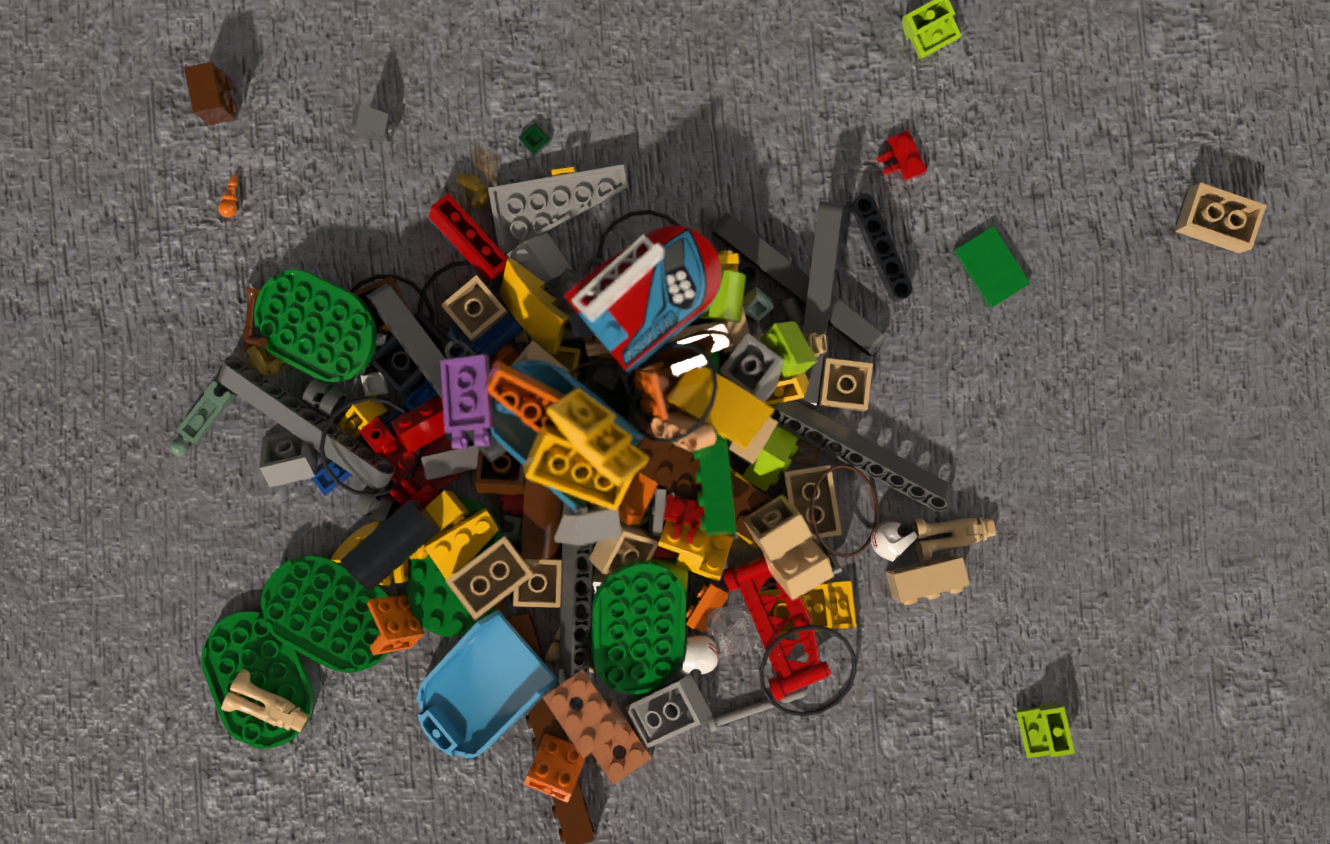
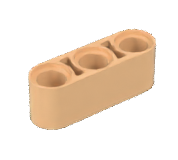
(679, 424)

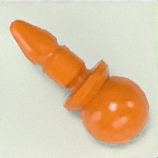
(228, 206)

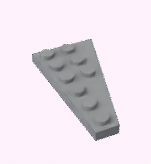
(542, 204)

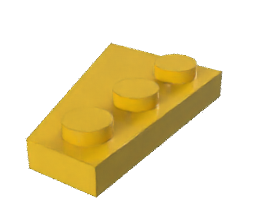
(461, 543)

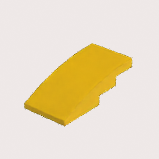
(532, 306)
(734, 411)
(596, 436)
(828, 605)

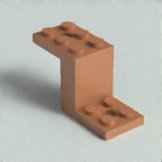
(597, 726)

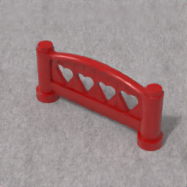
(789, 673)

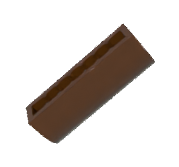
(540, 522)

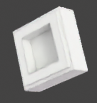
(375, 384)

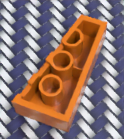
(522, 395)

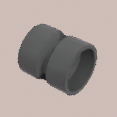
(323, 396)
(380, 506)

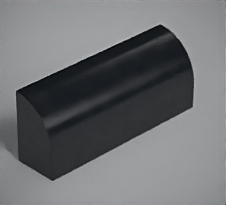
(390, 544)

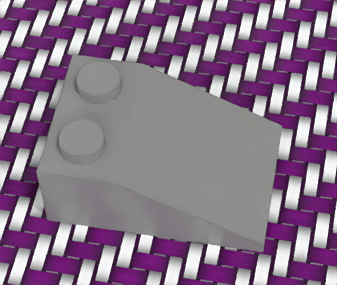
(668, 711)

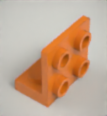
(653, 390)
(636, 499)
(396, 624)
(555, 768)

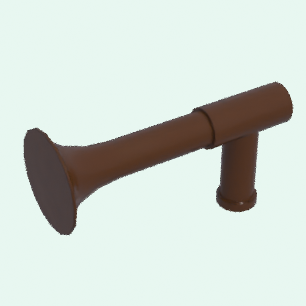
(248, 336)

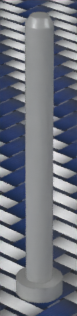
(752, 709)

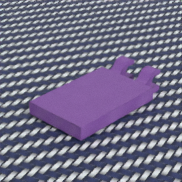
(466, 401)

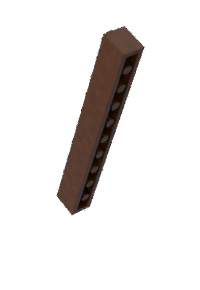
(574, 815)

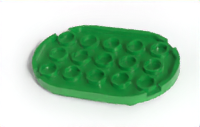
(315, 325)
(433, 599)
(322, 613)
(638, 627)
(247, 644)

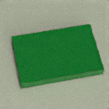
(991, 267)

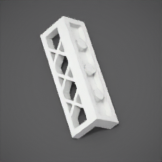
(622, 282)

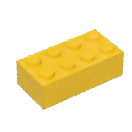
(562, 467)

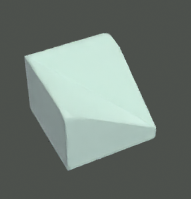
(757, 304)

